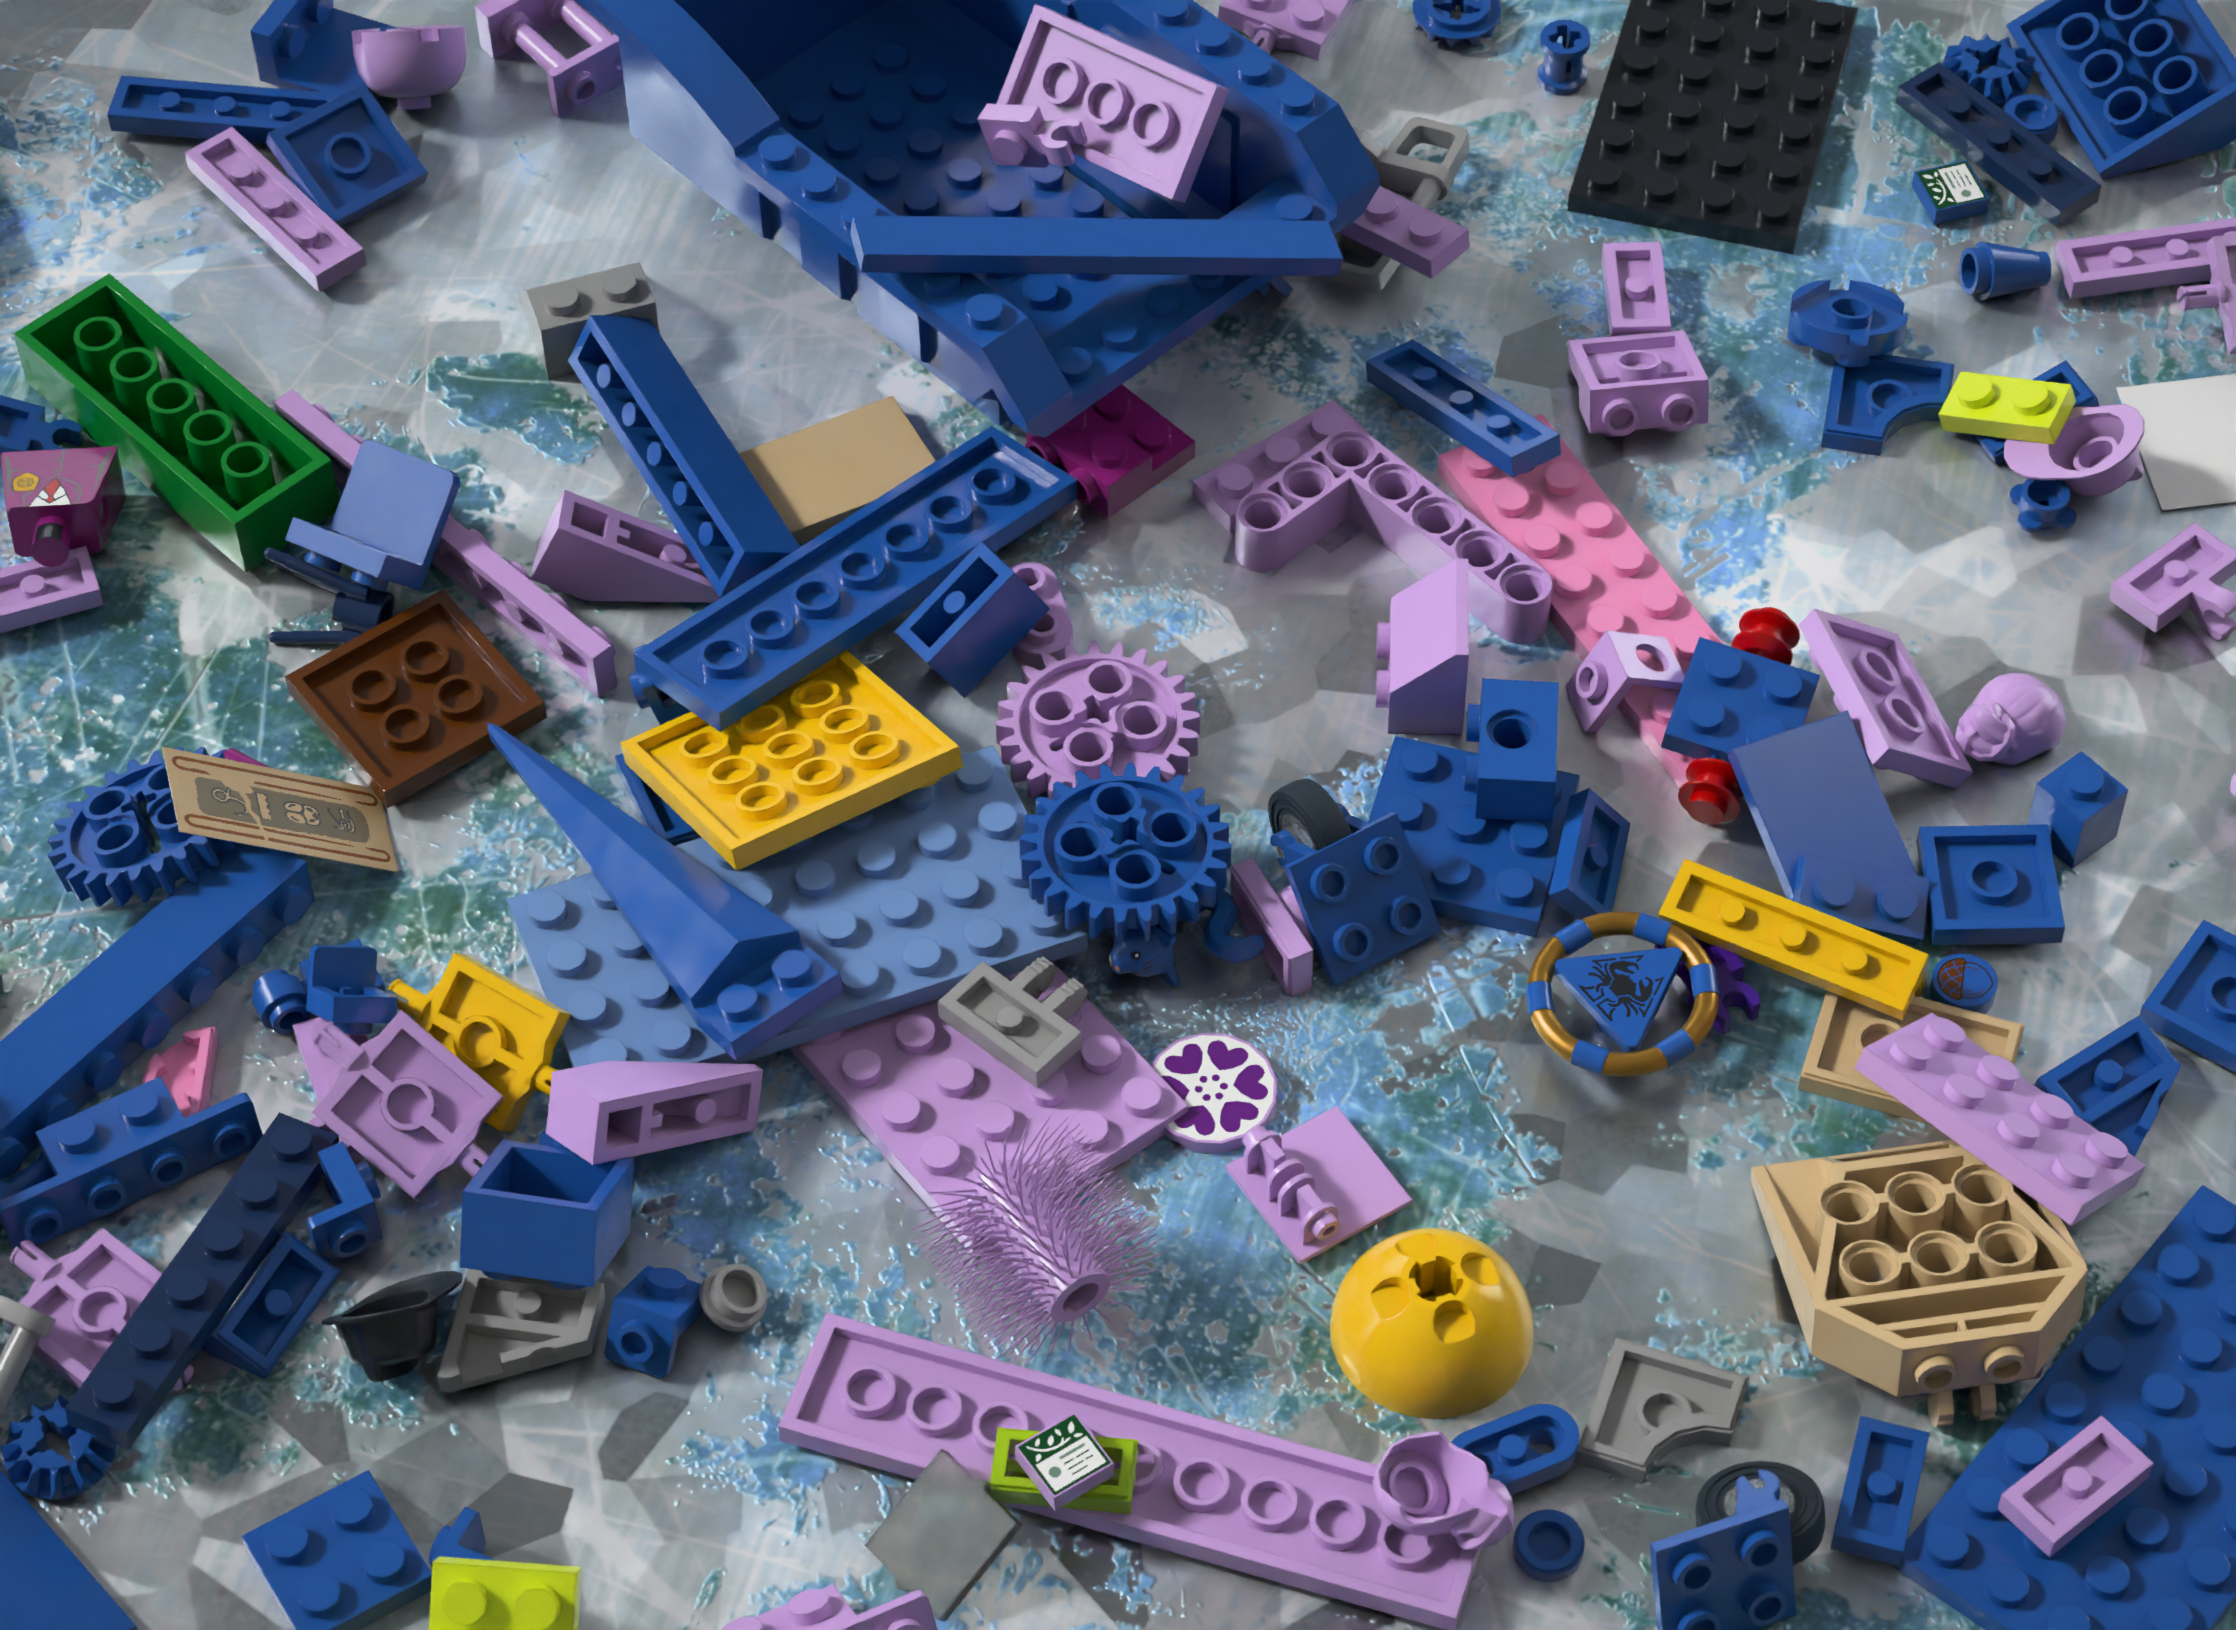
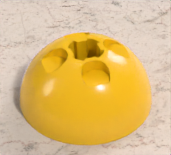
(1432, 1324)

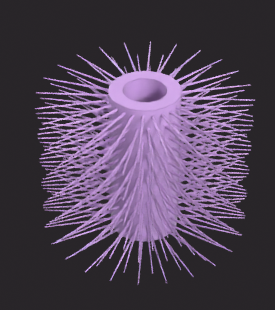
(1038, 1240)

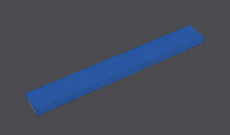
(1094, 246)

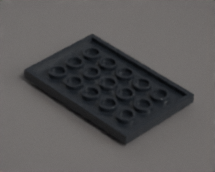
(1715, 117)

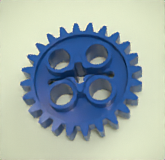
(110, 848)
(1125, 852)

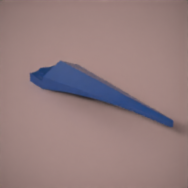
(719, 949)

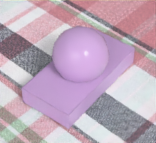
(1278, 922)

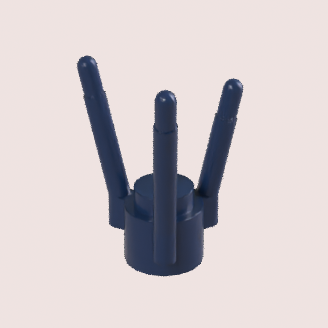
(355, 605)

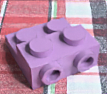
(1639, 382)

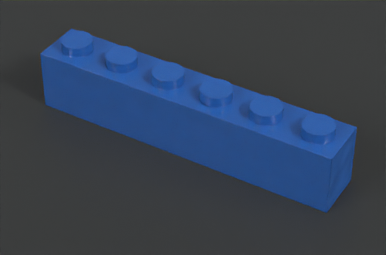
(680, 450)

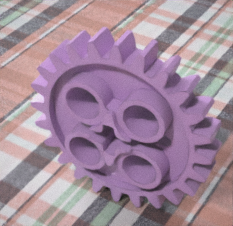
(1096, 714)

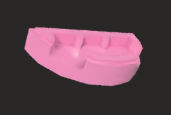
(188, 1069)

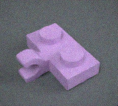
(2178, 578)

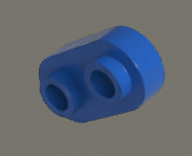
(1508, 1442)

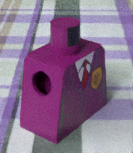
(61, 500)

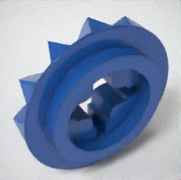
(1477, 19)
(1998, 82)
(43, 1471)

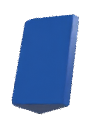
(272, 1307)

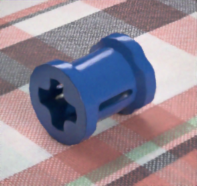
(1563, 57)

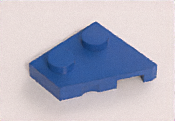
(2116, 1082)

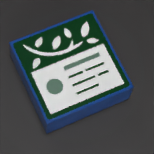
(1950, 192)

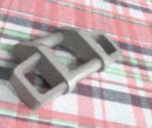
(1405, 174)

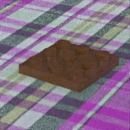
(414, 697)

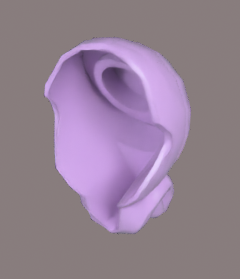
(2012, 720)
(1440, 1489)

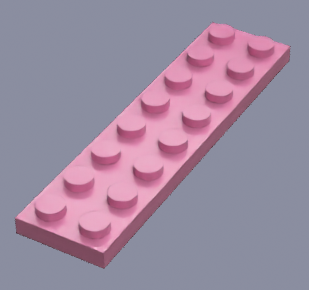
(1596, 568)

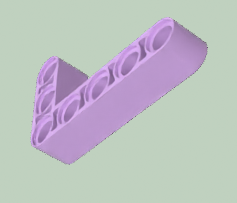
(1404, 512)

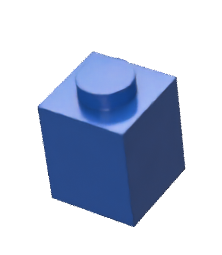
(2080, 807)

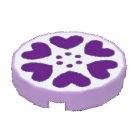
(1225, 1088)

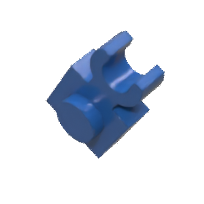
(25, 428)

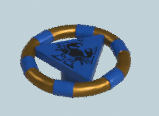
(1622, 992)

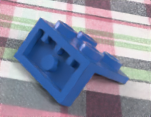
(308, 46)

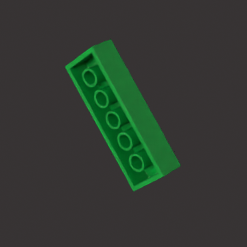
(177, 420)

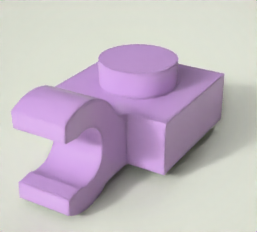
(1023, 138)

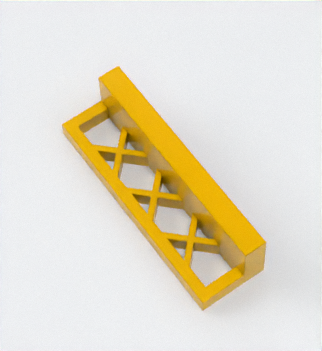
(1796, 939)

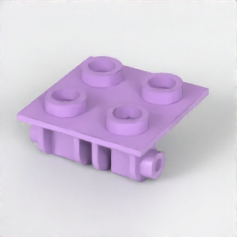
(1316, 1183)

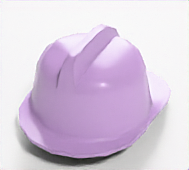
(2092, 453)

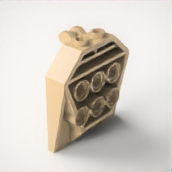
(1922, 1270)

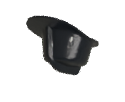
(394, 1325)

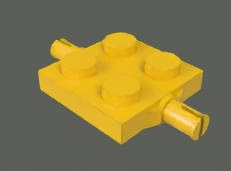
(492, 1028)

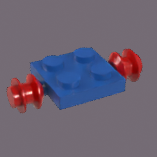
(1734, 700)

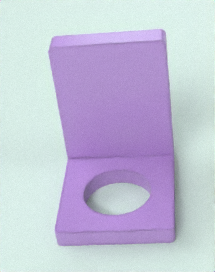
(1614, 669)

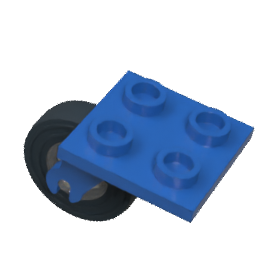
(1349, 880)
(1742, 1554)

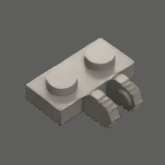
(1011, 1021)

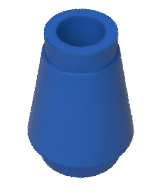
(2001, 270)

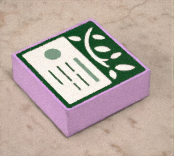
(1064, 1461)

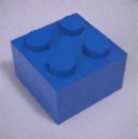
(545, 1215)

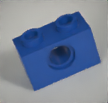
(1515, 750)

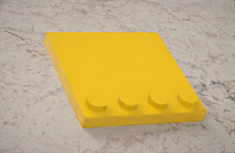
(793, 763)

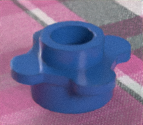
(2043, 505)

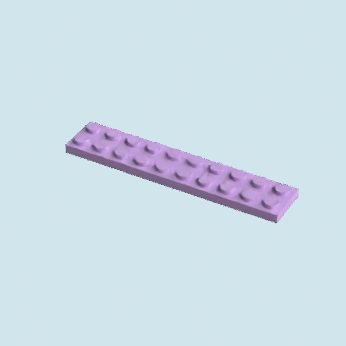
(1197, 1482)

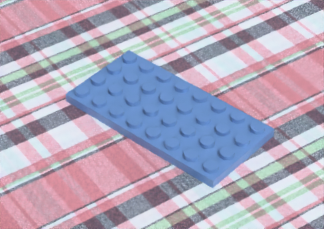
(887, 899)

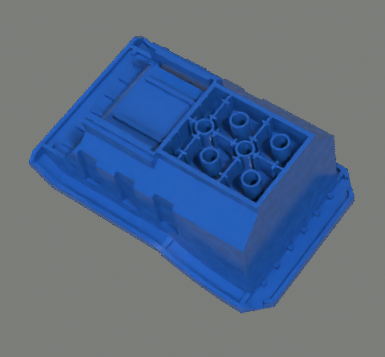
(874, 112)

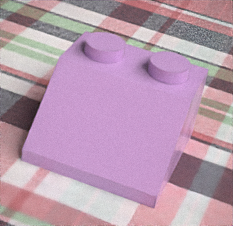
(1426, 654)

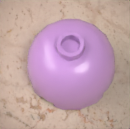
(411, 61)

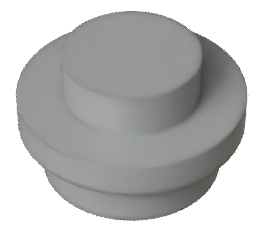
(733, 1297)

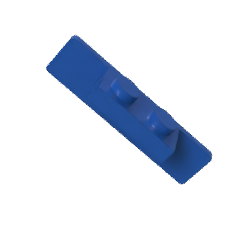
(123, 1155)

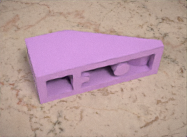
(615, 557)
(647, 1107)

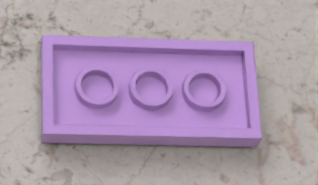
(1135, 108)
(2001, 1117)

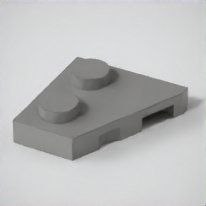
(516, 1328)

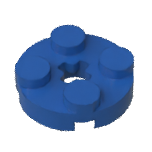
(1847, 322)

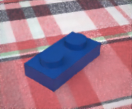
(1589, 856)
(1864, 896)
(1880, 1491)

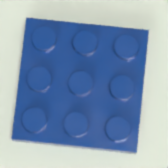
(1471, 866)

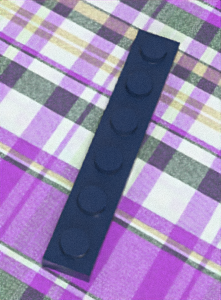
(200, 1283)

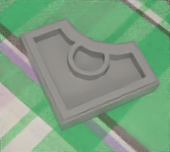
(1654, 1405)

